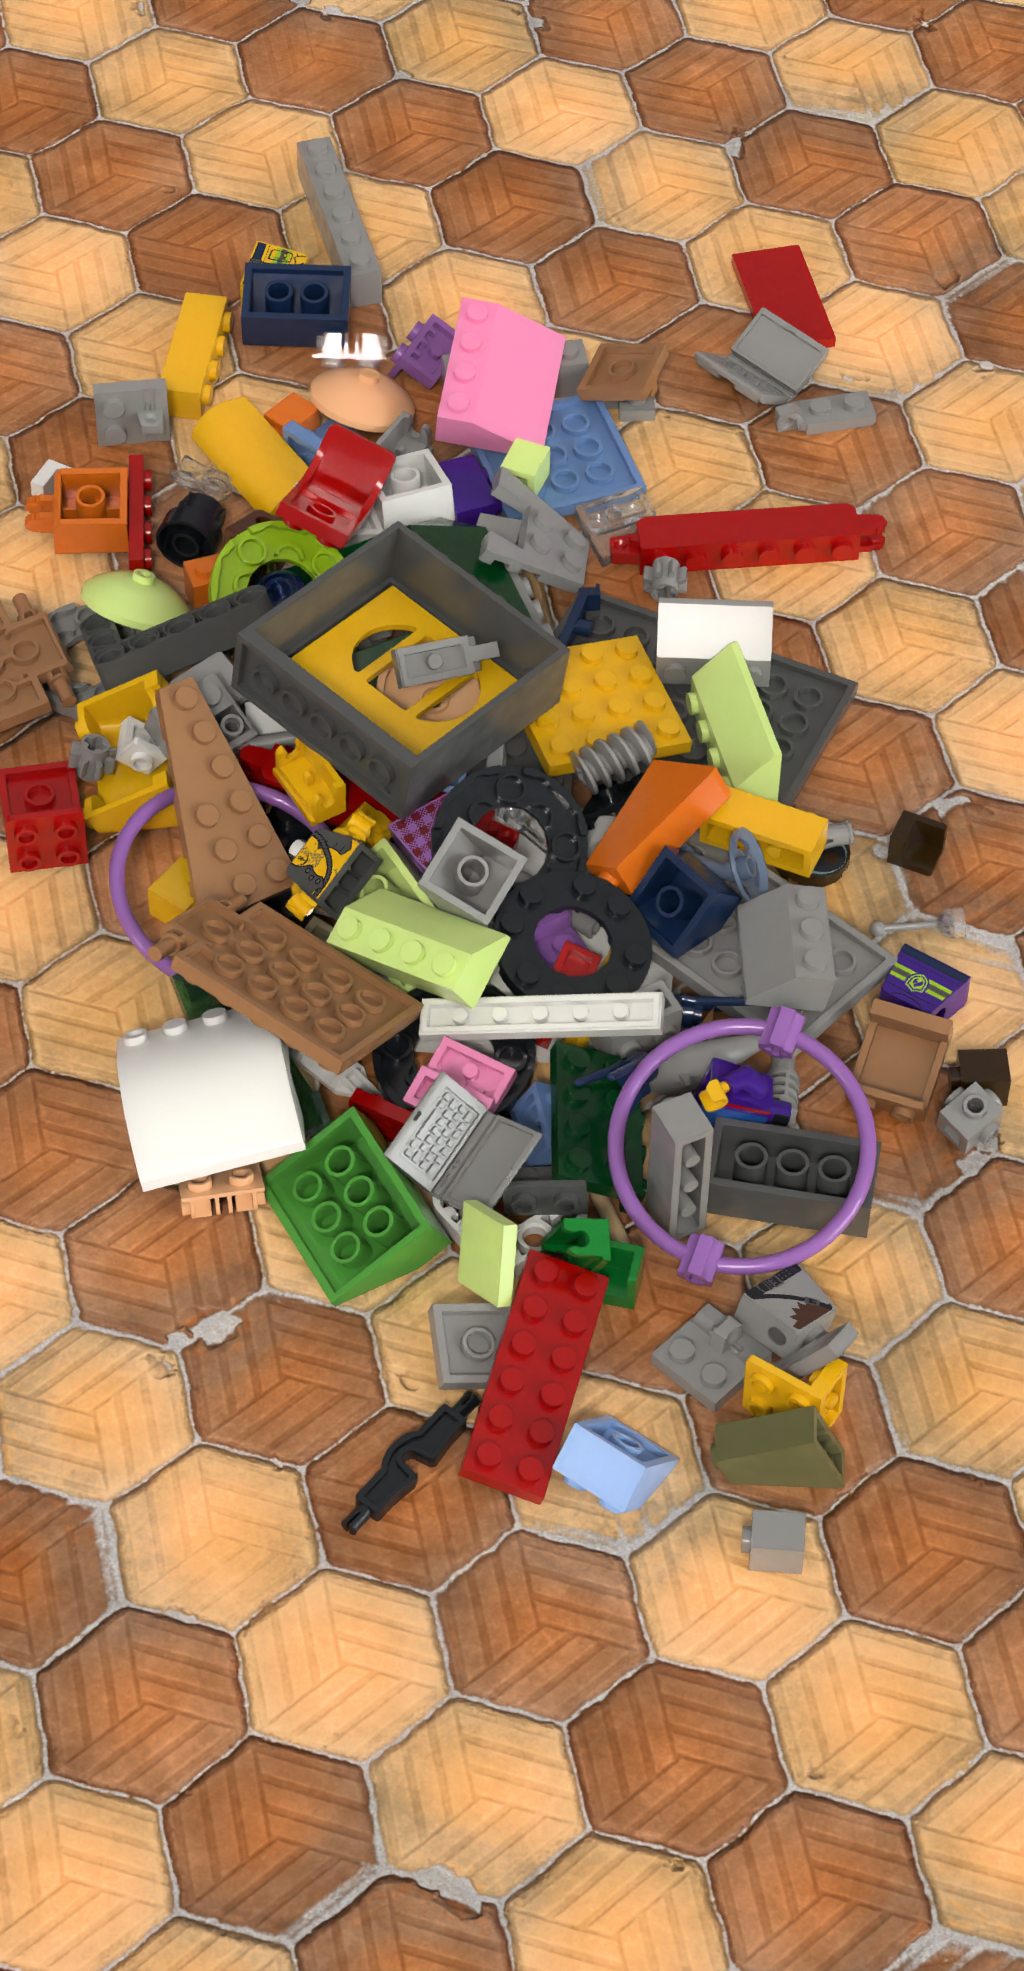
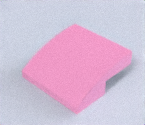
(475, 1072)

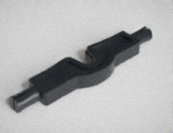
(396, 1477)

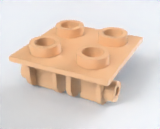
(243, 1182)

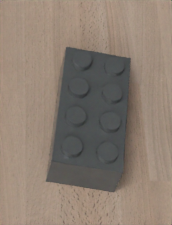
(785, 1175)

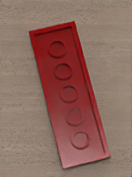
(534, 1377)

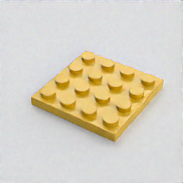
(602, 692)

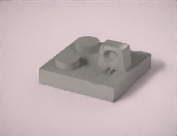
(131, 412)
(465, 1342)
(709, 1357)

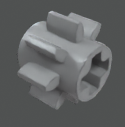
(665, 578)
(92, 757)

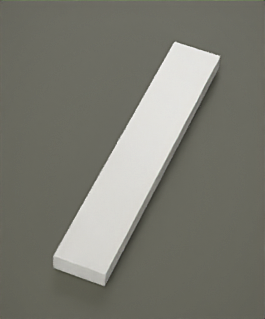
(544, 1016)

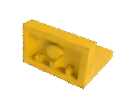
(774, 1391)

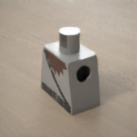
(786, 1311)

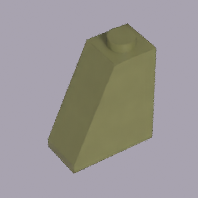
(780, 1450)

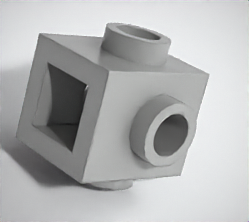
(970, 1117)

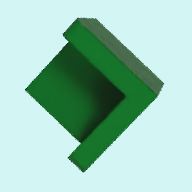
(624, 1273)

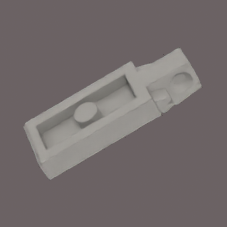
(826, 413)
(440, 660)

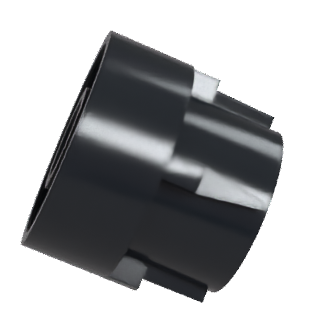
(191, 529)

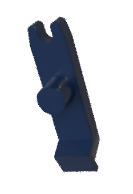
(587, 600)

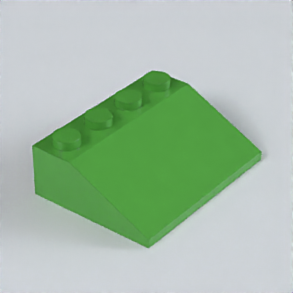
(352, 1210)

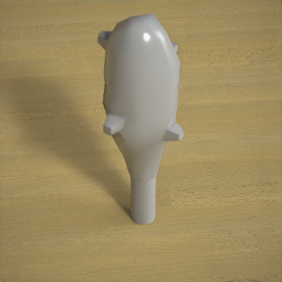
(687, 1067)

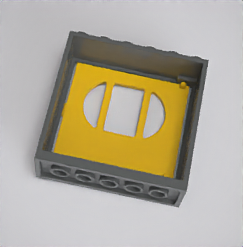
(303, 675)

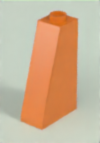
(660, 812)

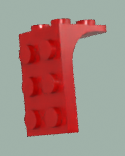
(338, 487)
(42, 817)

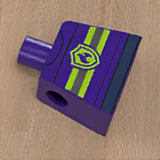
(925, 984)

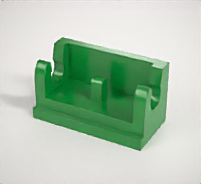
(581, 1241)

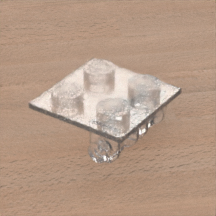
(332, 345)

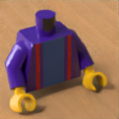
(740, 1094)

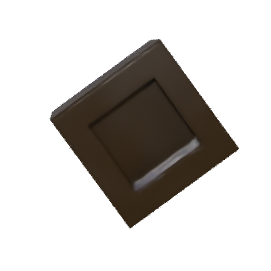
(917, 843)

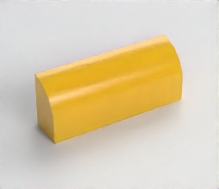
(249, 452)

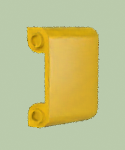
(125, 789)

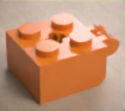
(85, 511)

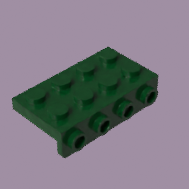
(582, 1123)

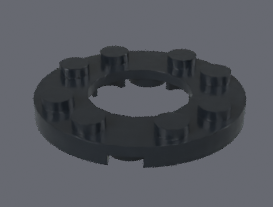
(524, 790)
(578, 891)
(396, 1069)

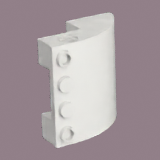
(206, 1097)

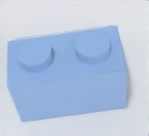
(613, 1463)

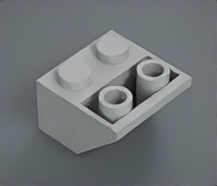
(225, 710)

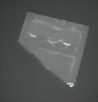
(610, 518)

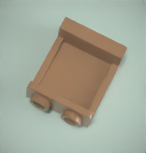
(902, 1059)

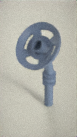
(742, 867)

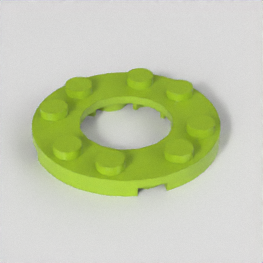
(266, 544)

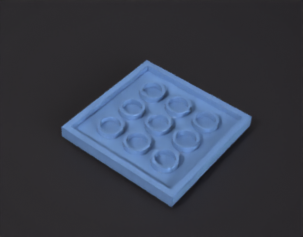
(585, 458)

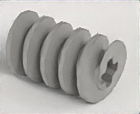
(614, 756)

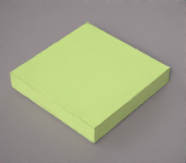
(487, 1253)

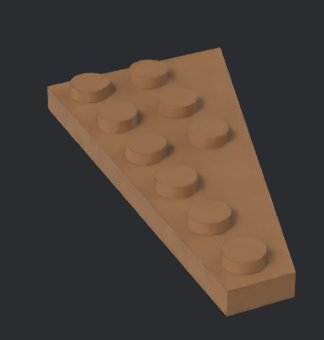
(217, 813)

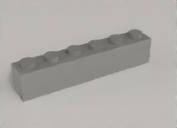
(339, 218)

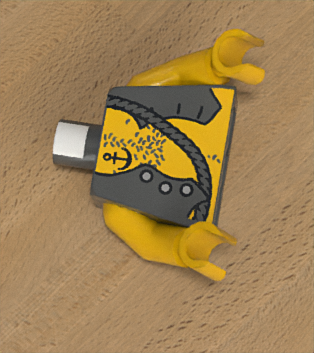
(331, 867)

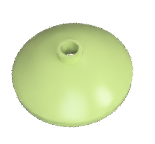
(132, 598)

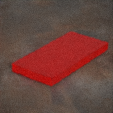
(785, 287)

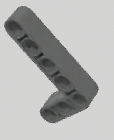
(173, 642)

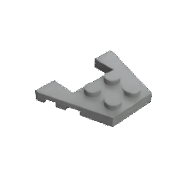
(545, 541)

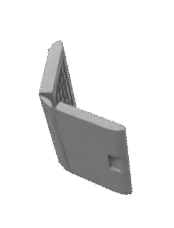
(767, 360)
(460, 1147)

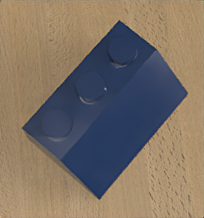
(294, 303)

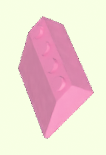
(498, 379)

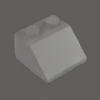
(471, 874)

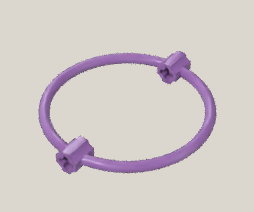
(126, 838)
(704, 1253)

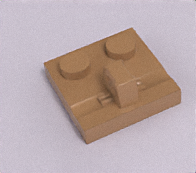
(623, 372)

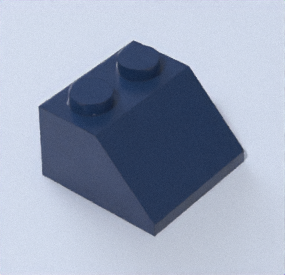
(683, 901)

